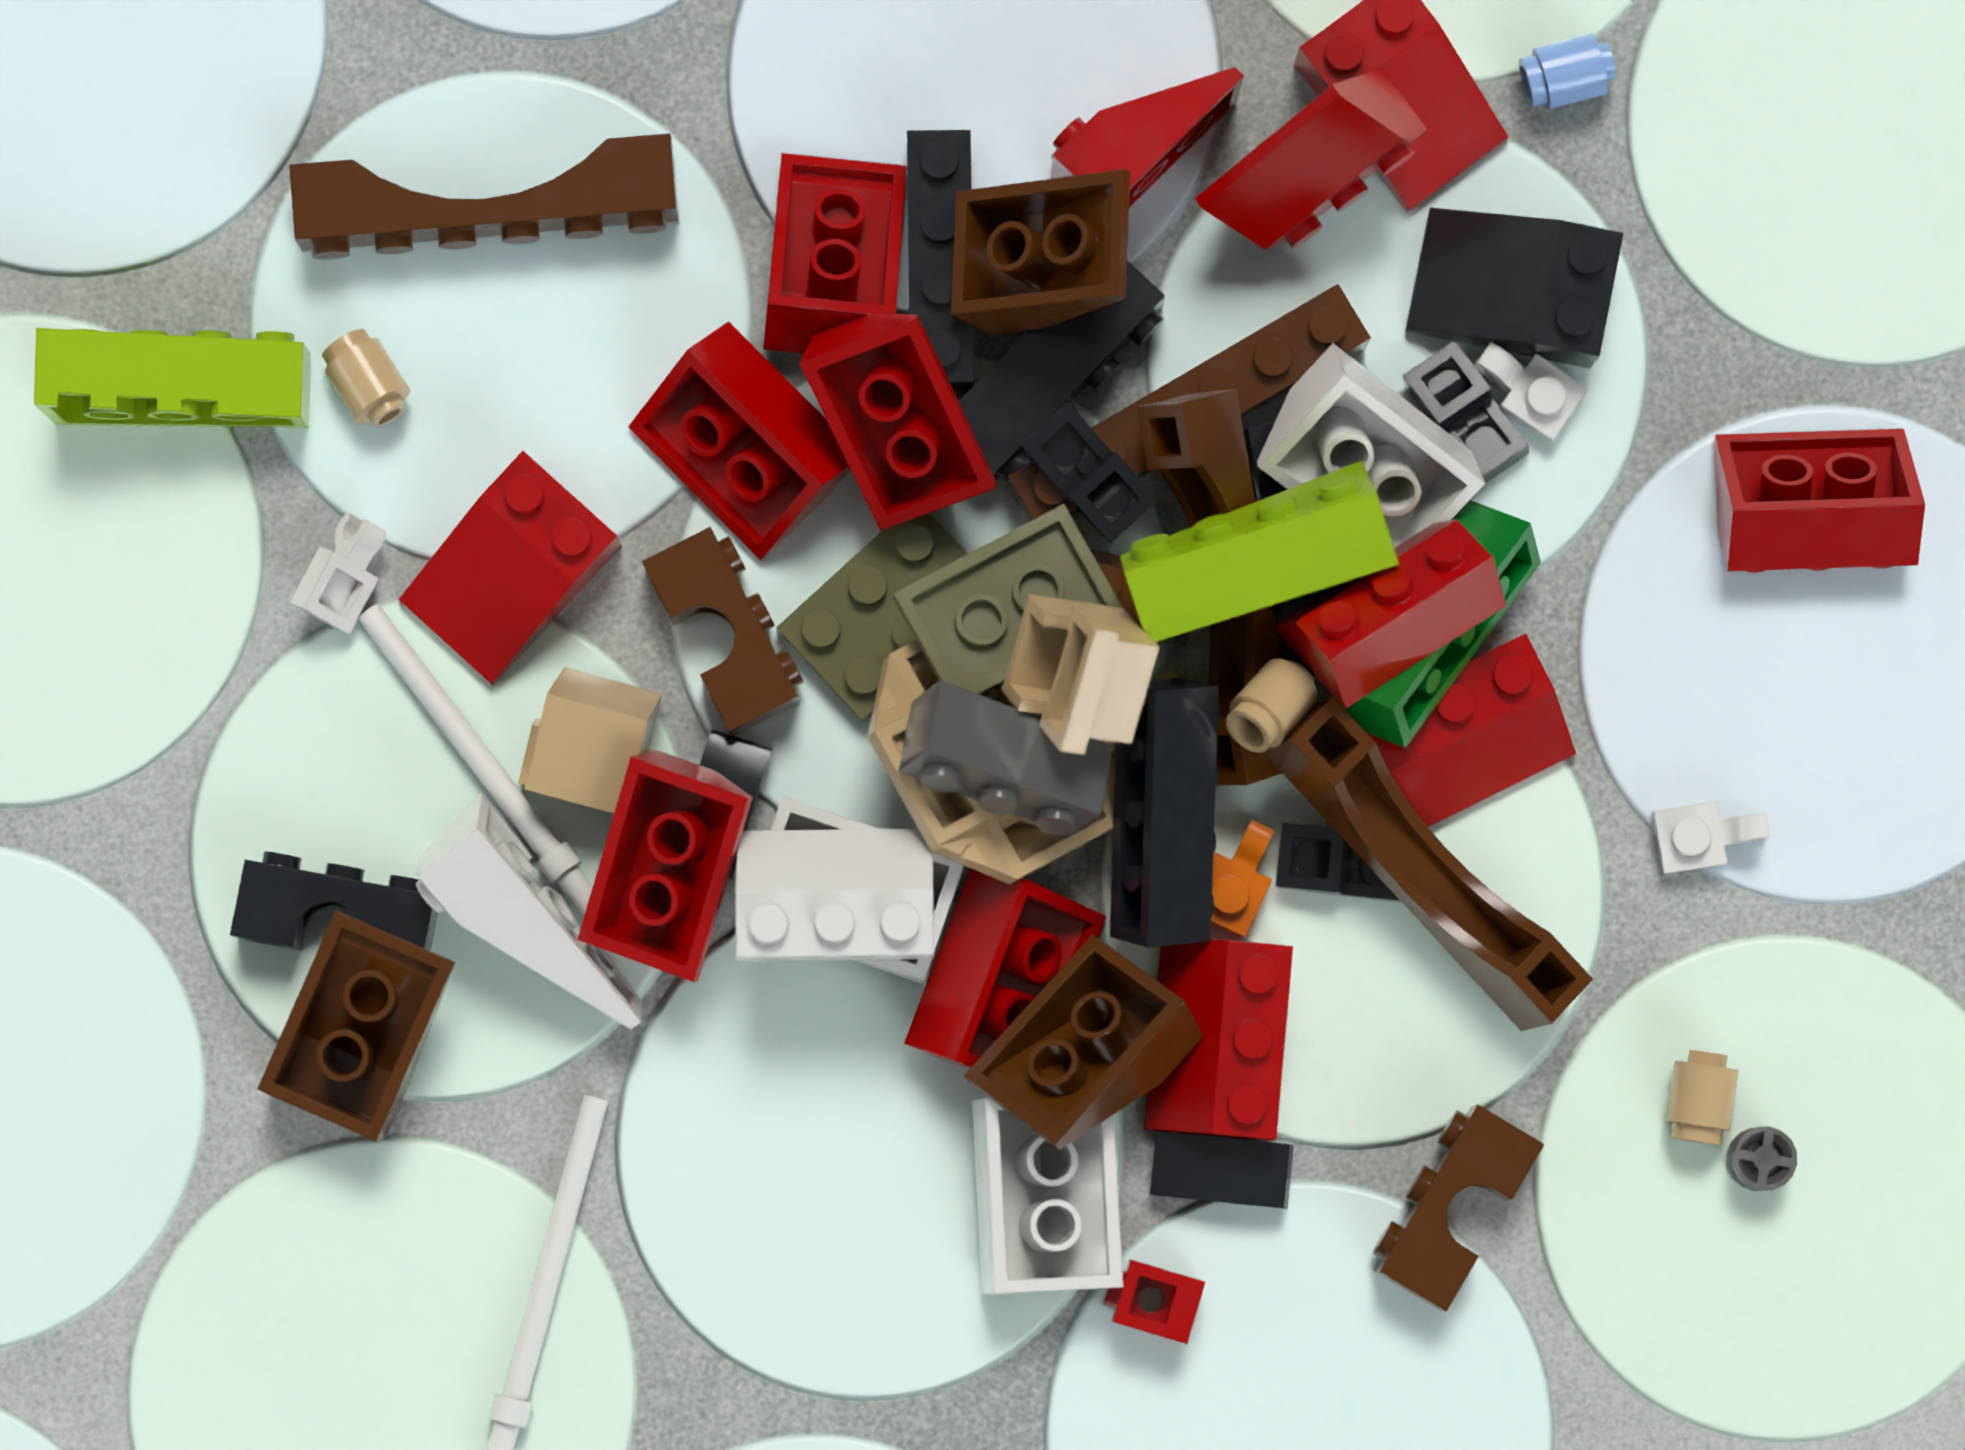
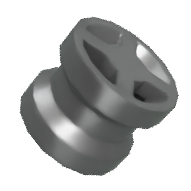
(1773, 1159)

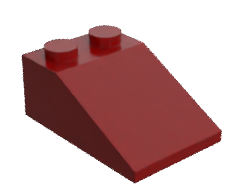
(1429, 75)
(1147, 132)
(832, 246)
(509, 568)

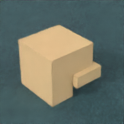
(1080, 670)
(588, 738)

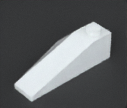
(489, 887)

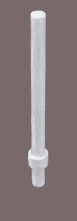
(557, 860)
(511, 1407)

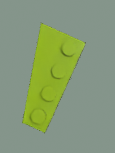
(171, 378)
(1260, 554)

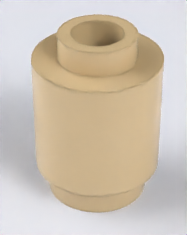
(365, 378)
(1271, 705)
(1702, 1098)

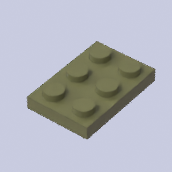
(974, 606)
(853, 618)

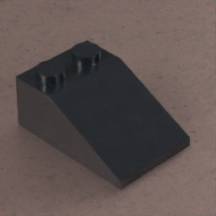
(1515, 284)

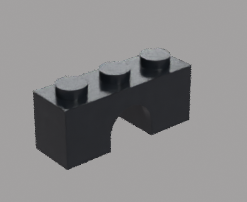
(280, 899)

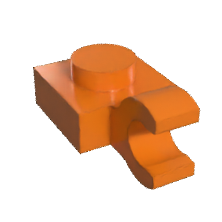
(1237, 885)

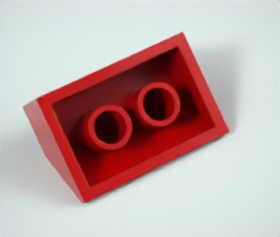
(1316, 162)
(895, 417)
(742, 439)
(1817, 500)
(1396, 616)
(1483, 735)
(665, 864)
(994, 962)
(1235, 1071)

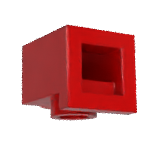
(1179, 1305)

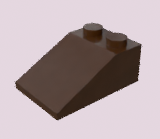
(1040, 250)
(358, 1027)
(1086, 1046)

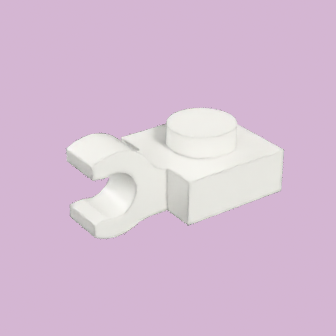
(1537, 395)
(337, 581)
(1696, 837)

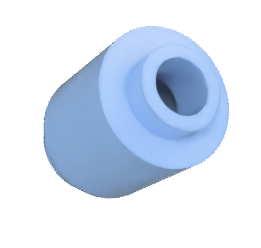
(1567, 72)

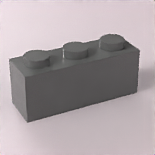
(1002, 760)

